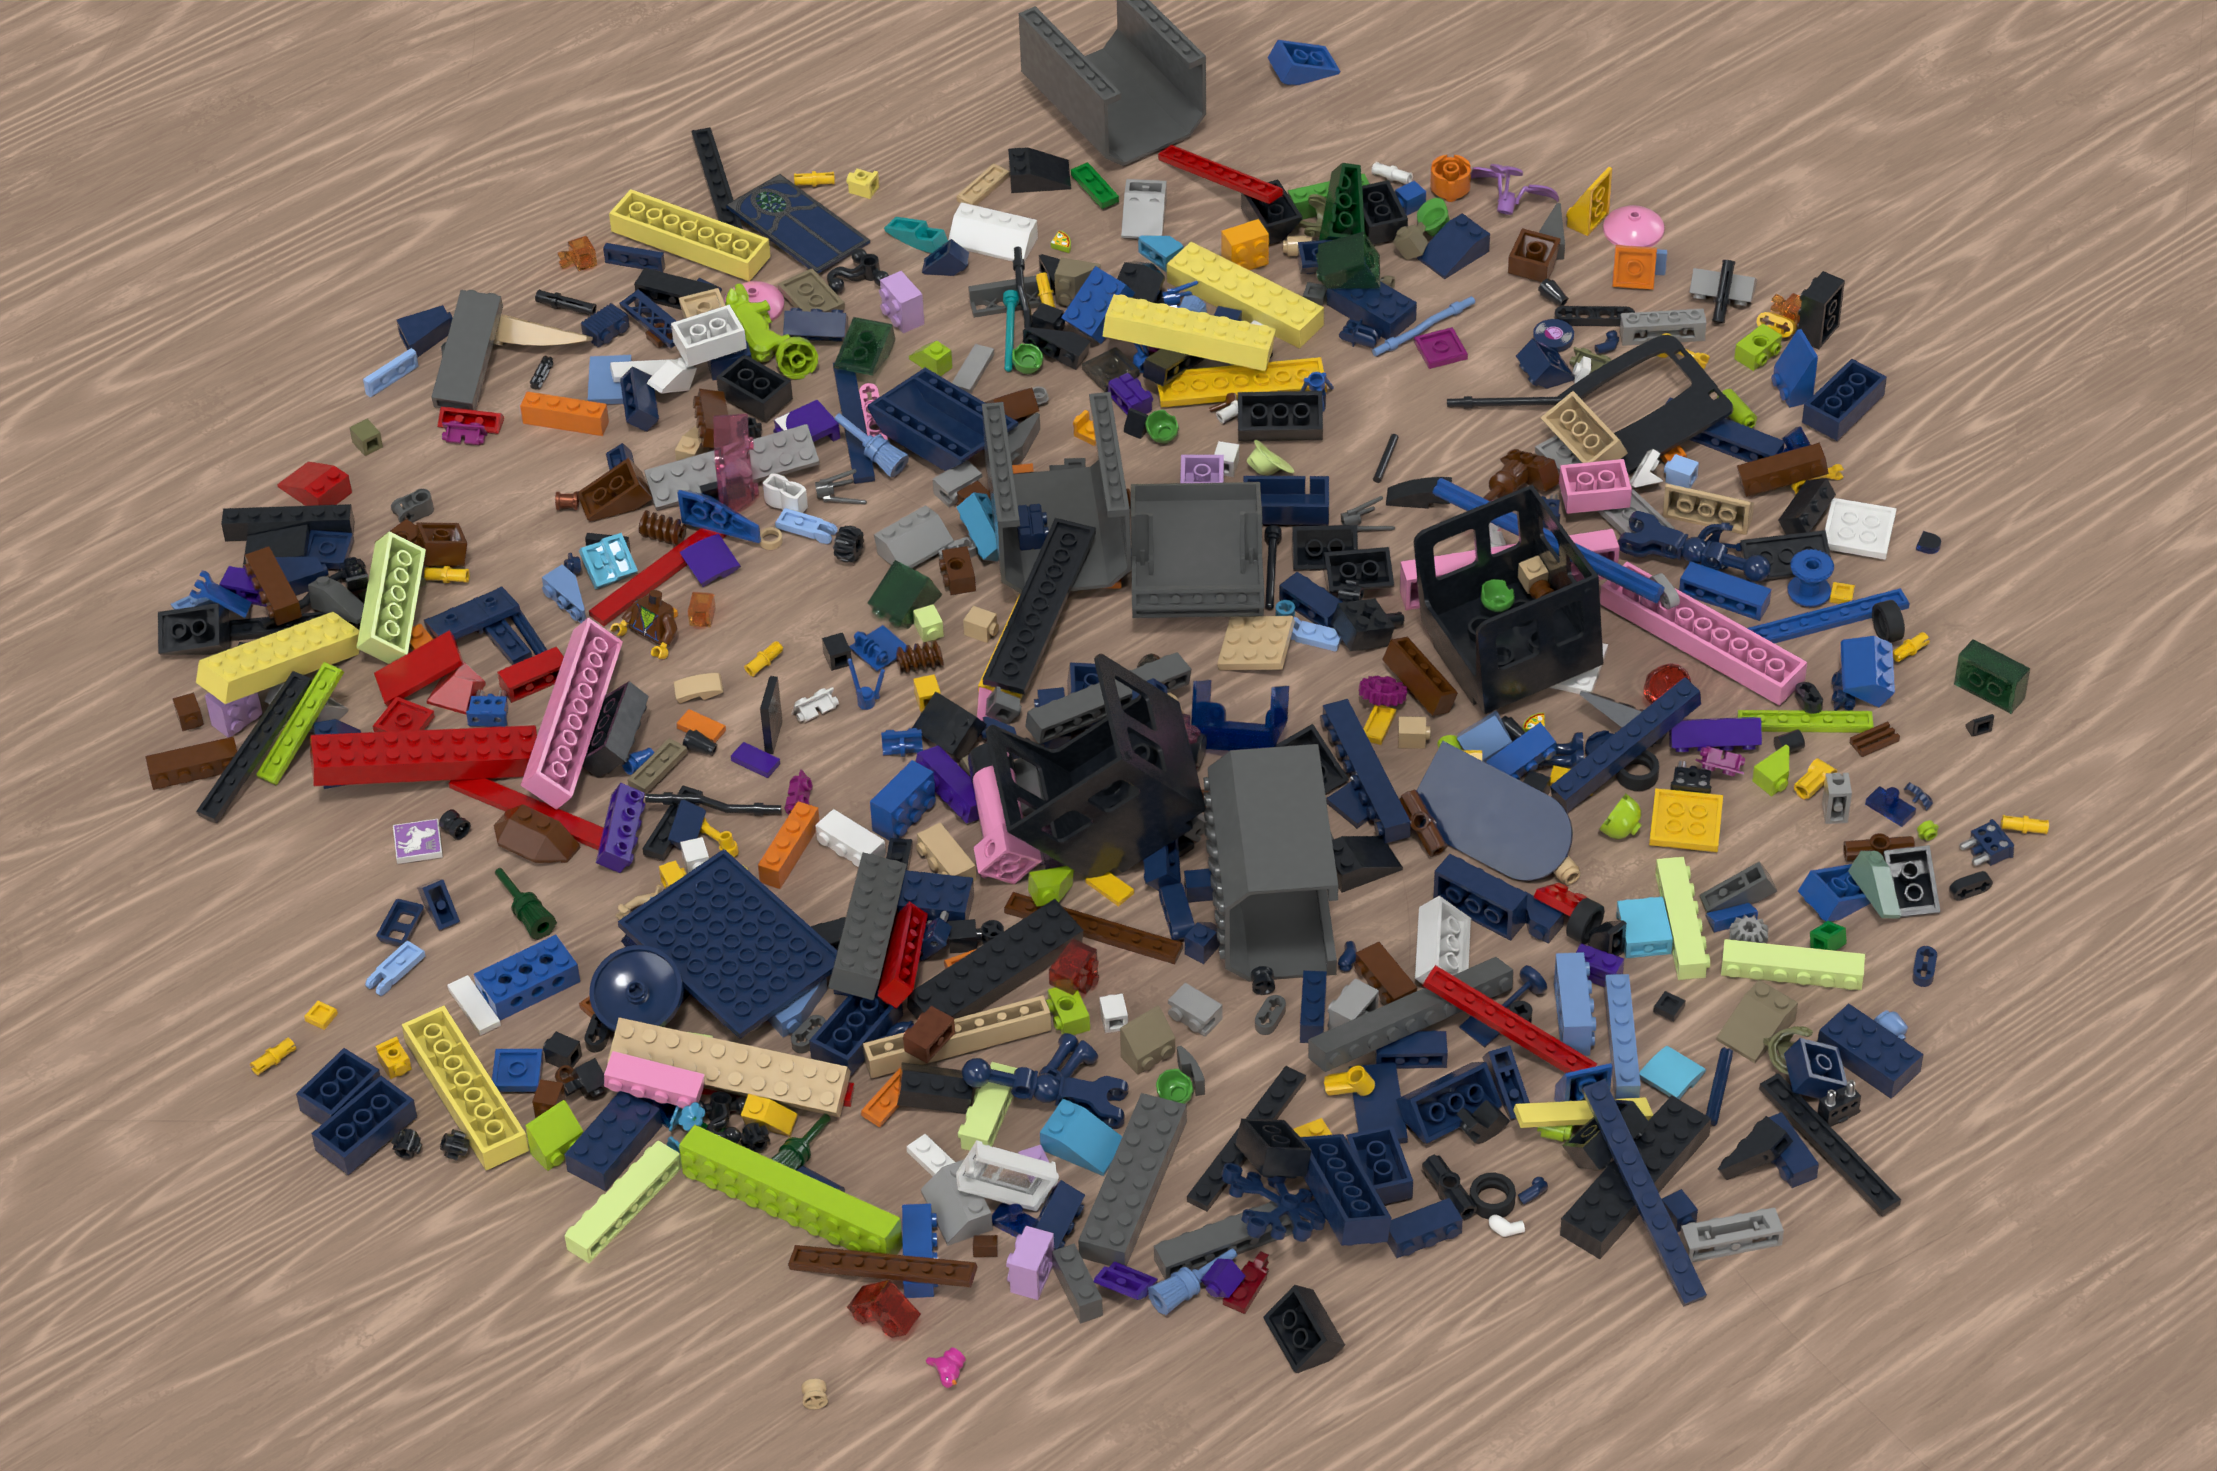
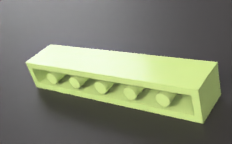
(1682, 912)
(1793, 964)
(623, 1201)

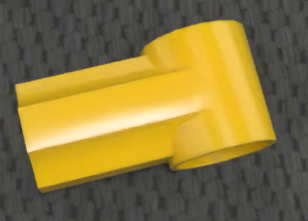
(1813, 779)
(1354, 1080)

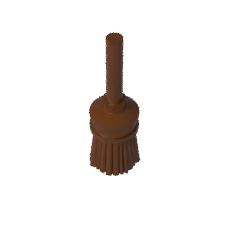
(1507, 480)

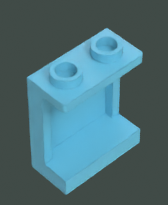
(1646, 927)

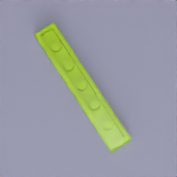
(1806, 722)
(300, 723)

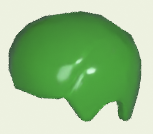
(1027, 358)
(1161, 426)
(1496, 595)
(1174, 1086)

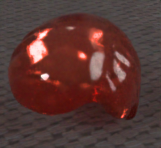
(1663, 679)

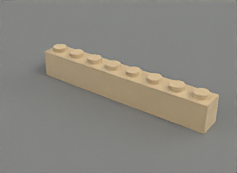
(971, 1034)

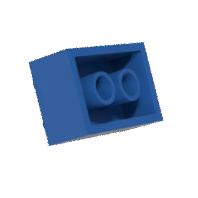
(1092, 301)
(903, 801)

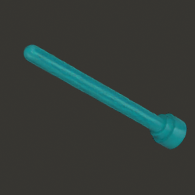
(1010, 300)

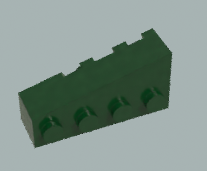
(1343, 204)

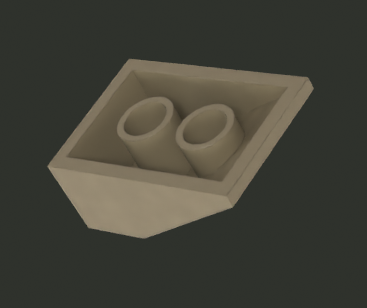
(1757, 1017)

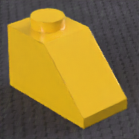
(768, 1113)

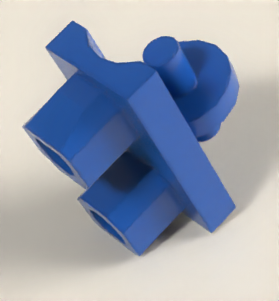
(902, 741)

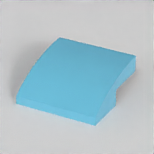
(608, 561)
(1671, 1072)

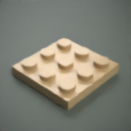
(1256, 643)

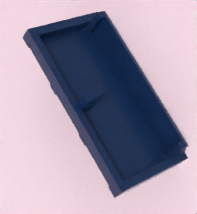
(474, 614)

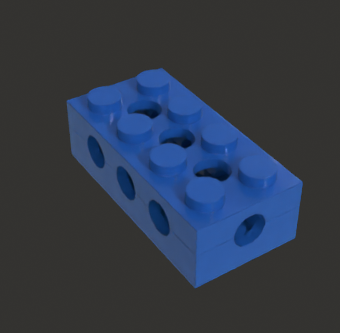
(527, 977)

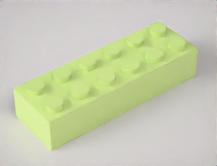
(391, 598)

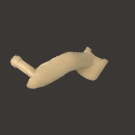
(637, 901)

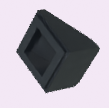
(1135, 423)
(1980, 725)

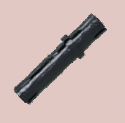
(1722, 299)
(557, 300)

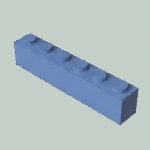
(1622, 1036)

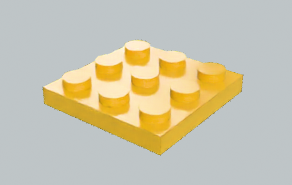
(1686, 820)

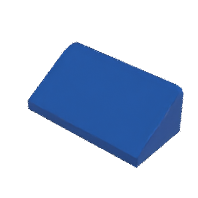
(1723, 918)

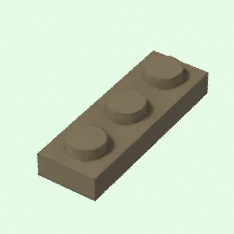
(657, 766)

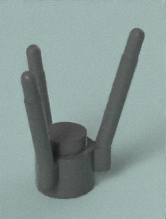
(825, 488)
(1352, 516)

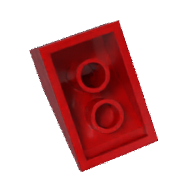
(317, 484)

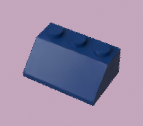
(1868, 669)

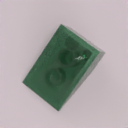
(865, 346)

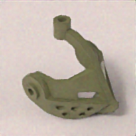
(1318, 203)
(1782, 1041)

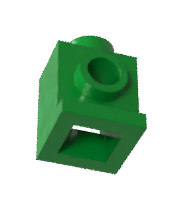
(1828, 936)

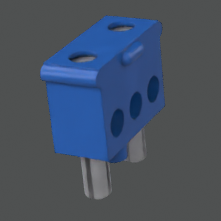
(488, 710)

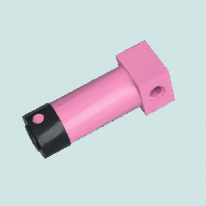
(999, 852)

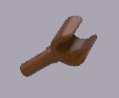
(1229, 398)

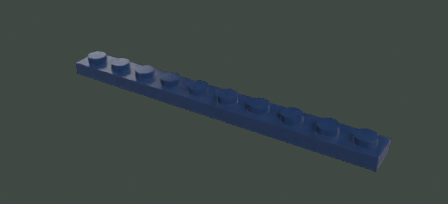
(1644, 1193)

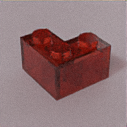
(1075, 968)
(886, 1306)

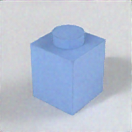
(1681, 471)

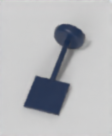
(1484, 1034)

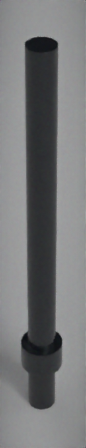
(1469, 402)

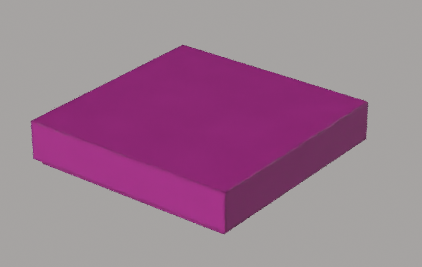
(1440, 348)

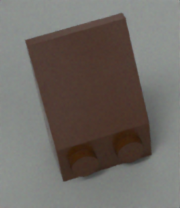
(615, 492)

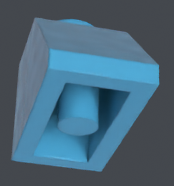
(1159, 249)

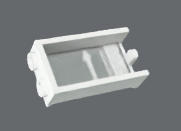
(1006, 1176)

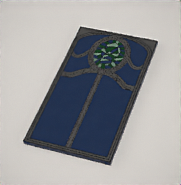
(798, 223)

